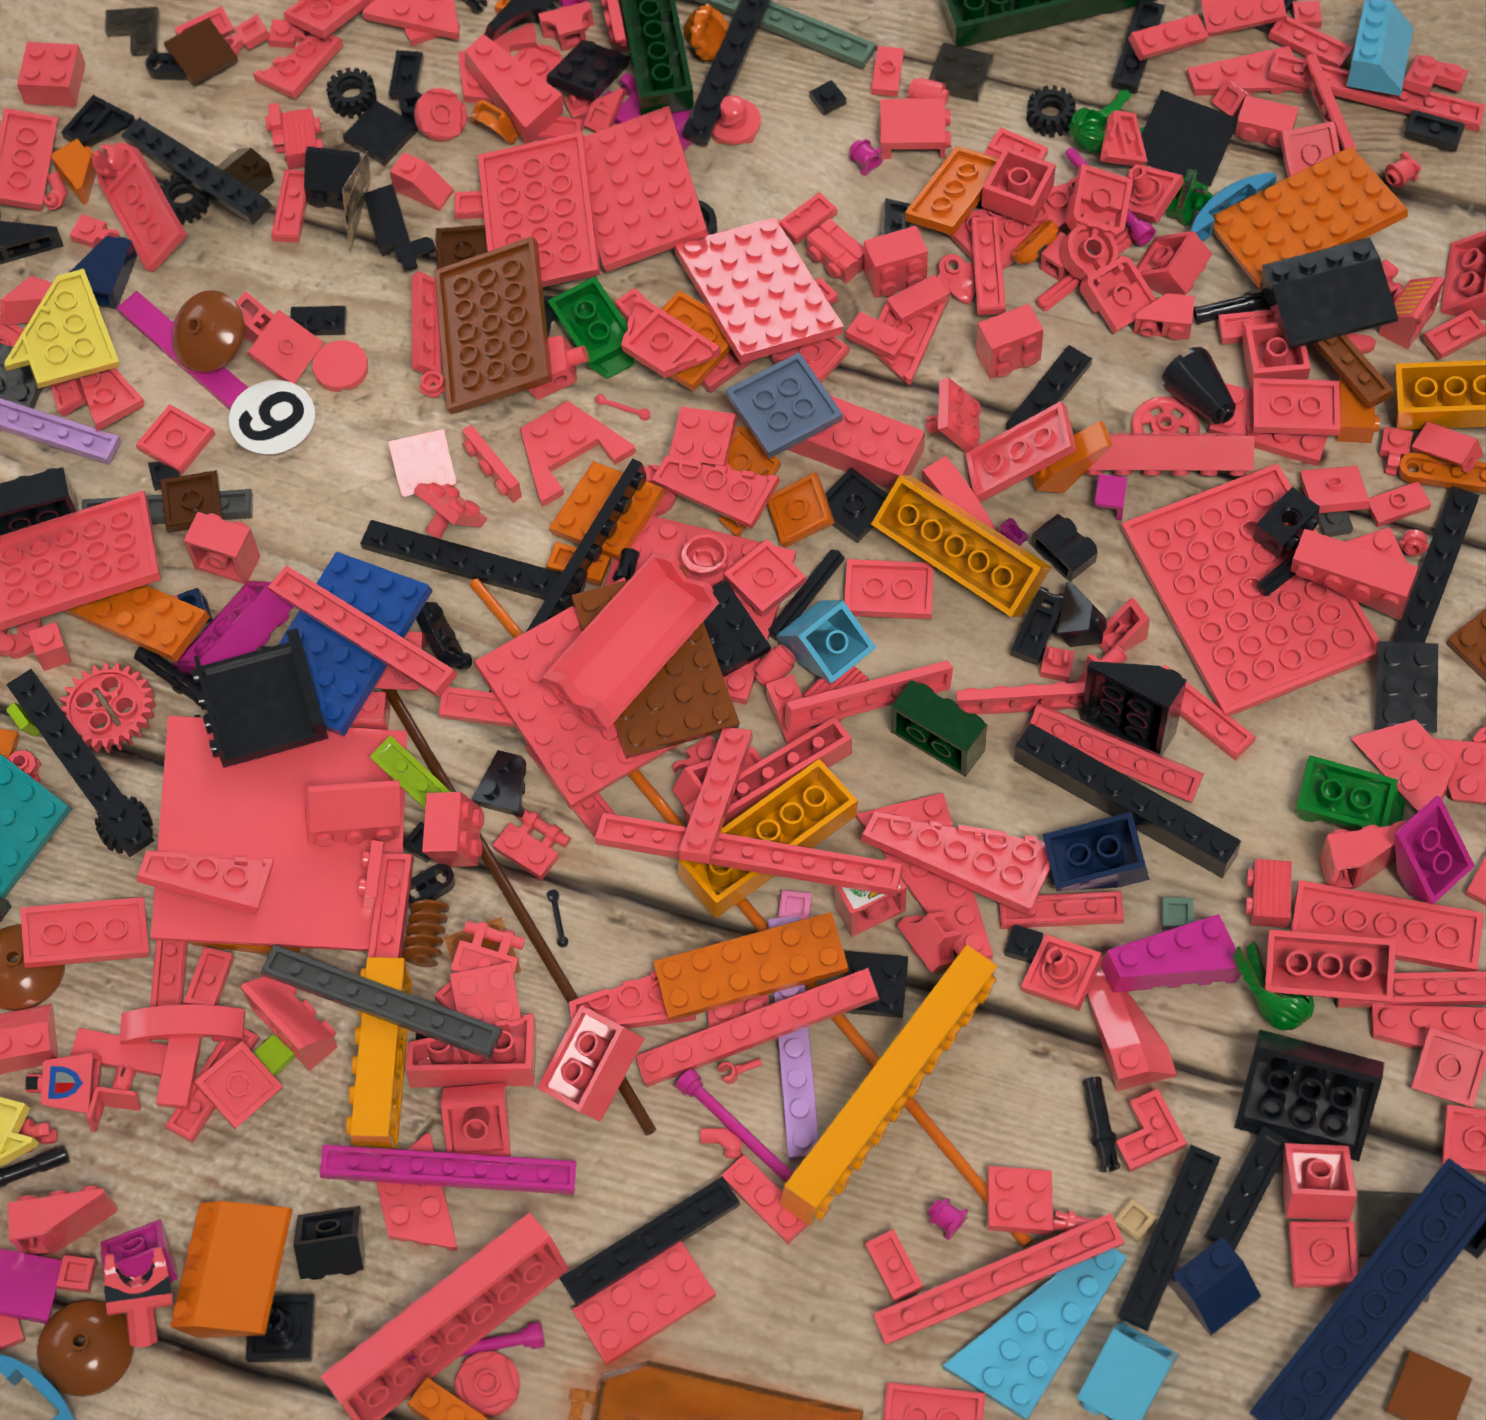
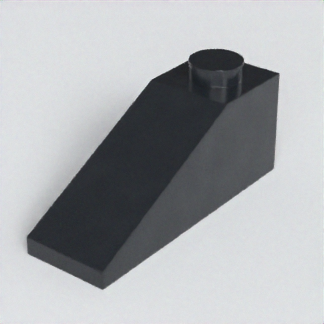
(26, 239)

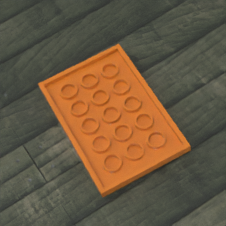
(1307, 213)

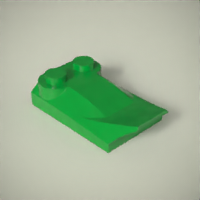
(593, 322)
(1347, 795)

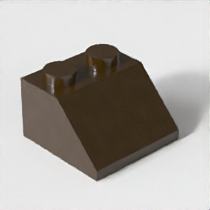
(249, 169)

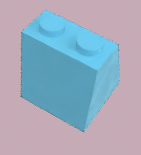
(827, 639)
(1127, 1375)

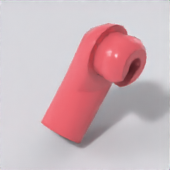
(725, 1138)

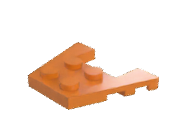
(749, 456)

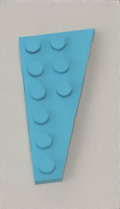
(1029, 1344)

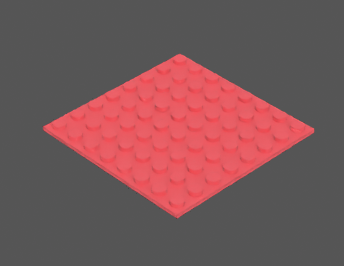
(260, 814)

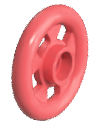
(1167, 405)

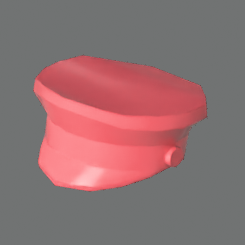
(706, 558)

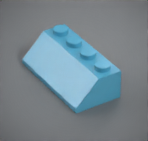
(1381, 48)

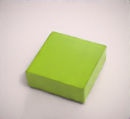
(22, 720)
(274, 1055)

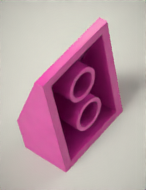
(1430, 853)

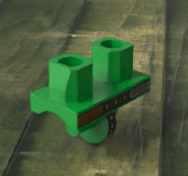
(1192, 198)

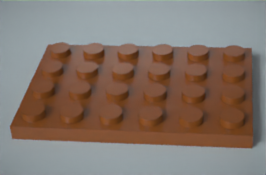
(492, 325)
(682, 699)

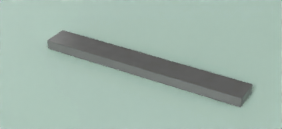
(382, 1002)

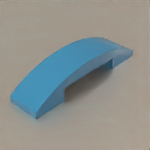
(1227, 197)
(16, 1370)

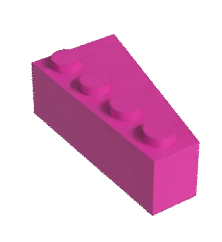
(1180, 956)

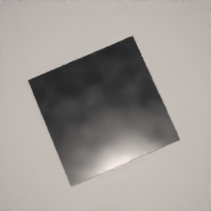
(1187, 137)

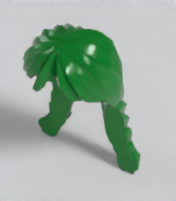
(1088, 125)
(1278, 1009)

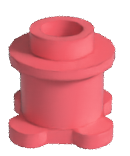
(1402, 171)
(27, 763)

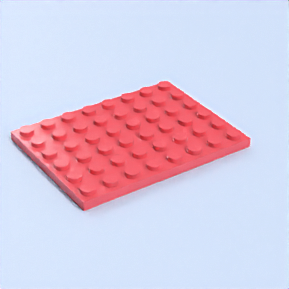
(1207, 579)

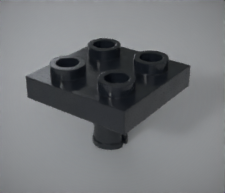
(288, 1331)

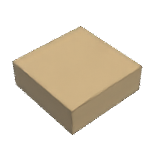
(1135, 1220)

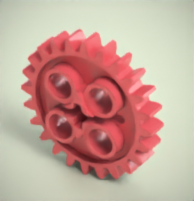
(131, 692)

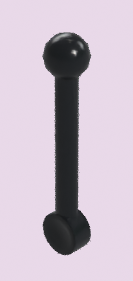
(553, 897)

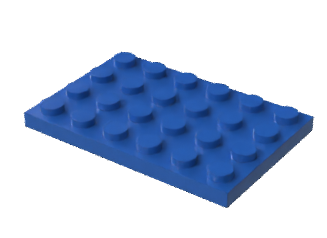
(338, 668)

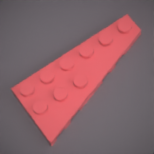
(1014, 231)
(934, 891)

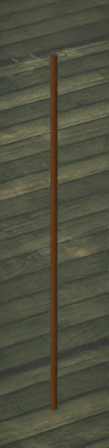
(512, 898)

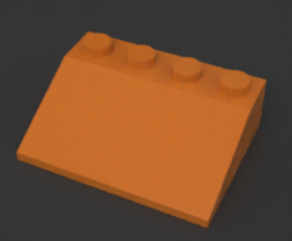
(231, 1269)

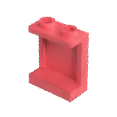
(914, 125)

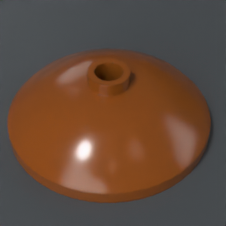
(217, 333)
(23, 986)
(94, 1365)

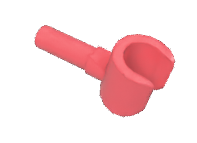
(738, 1069)

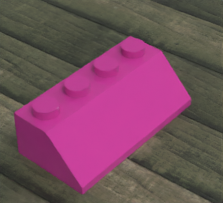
(238, 627)

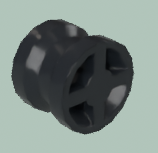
(407, 104)

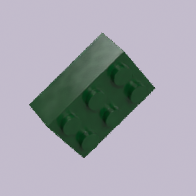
(938, 727)

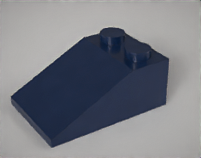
(1096, 854)

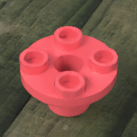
(738, 121)

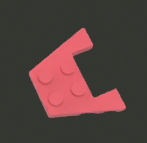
(511, 41)
(561, 438)

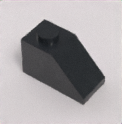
(1079, 619)

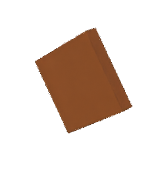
(1427, 1390)

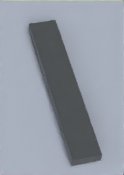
(235, 505)

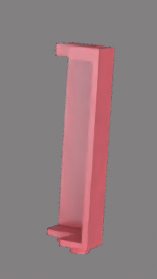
(630, 640)

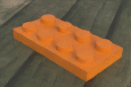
(952, 191)

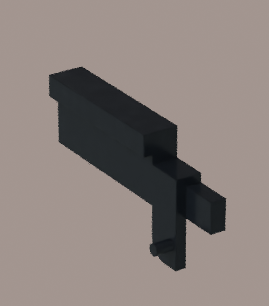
(392, 230)

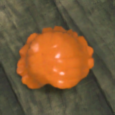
(705, 31)

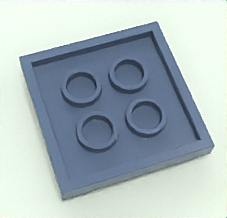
(784, 405)

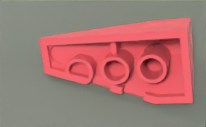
(1128, 1039)

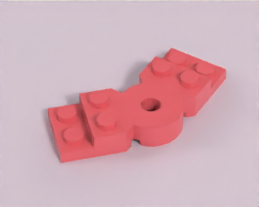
(1096, 218)

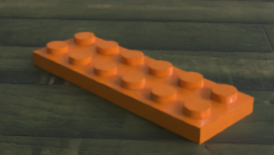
(146, 619)
(750, 966)

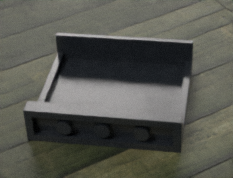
(260, 702)

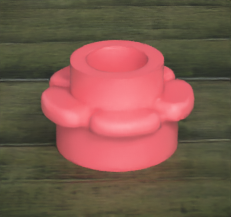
(432, 378)
(1414, 543)

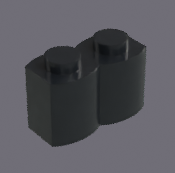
(1064, 547)

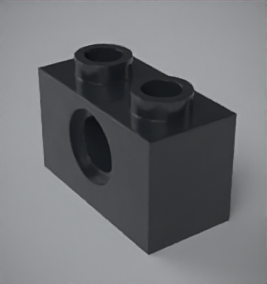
(1292, 509)

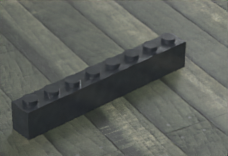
(1119, 794)

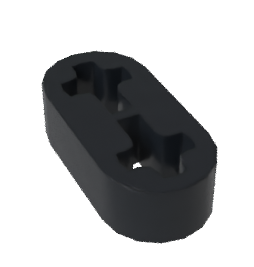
(167, 70)
(428, 886)

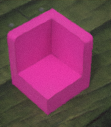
(1111, 493)

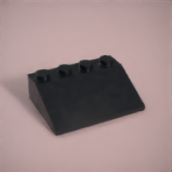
(1328, 293)
(1134, 702)
(1309, 1093)

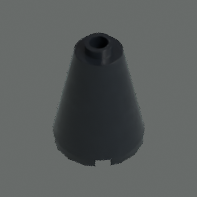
(1199, 385)

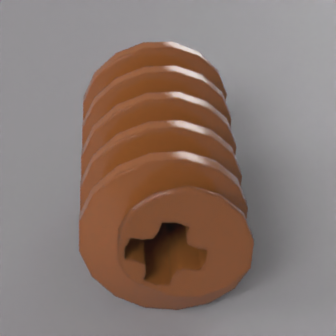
(423, 931)

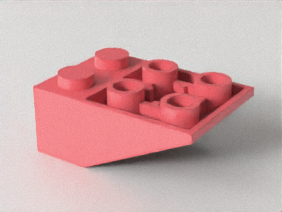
(1358, 855)
(57, 1220)

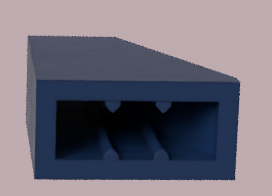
(109, 269)

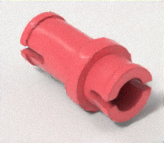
(1068, 1221)

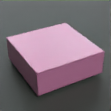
(795, 904)

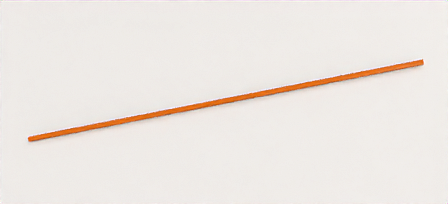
(761, 925)

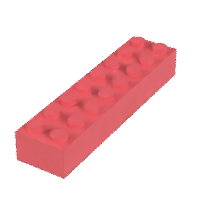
(446, 1321)

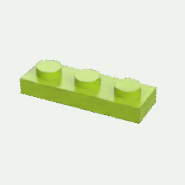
(404, 767)

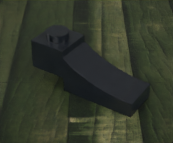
(517, 13)

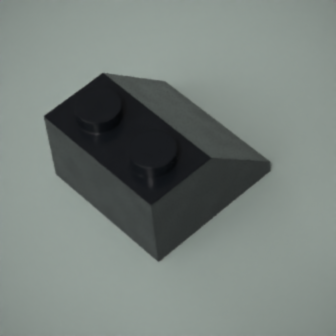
(327, 174)
(329, 1243)

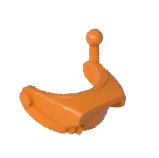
(502, 126)

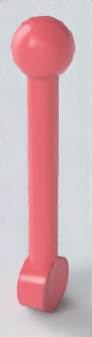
(644, 414)

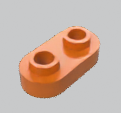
(1040, 237)

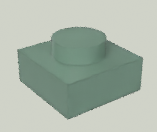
(1177, 912)

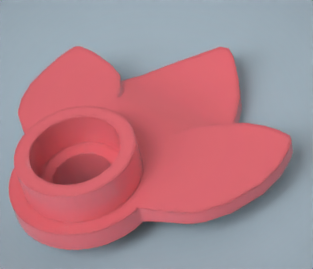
(960, 281)

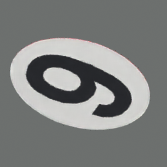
(271, 417)

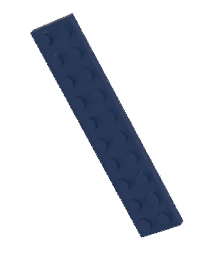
(1378, 1300)

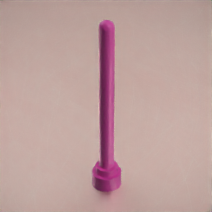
(1141, 231)
(690, 1084)
(531, 1336)

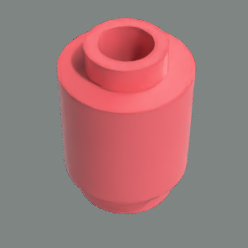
(926, 88)
(775, 665)

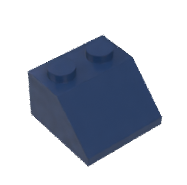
(1215, 1286)

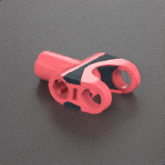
(138, 1297)

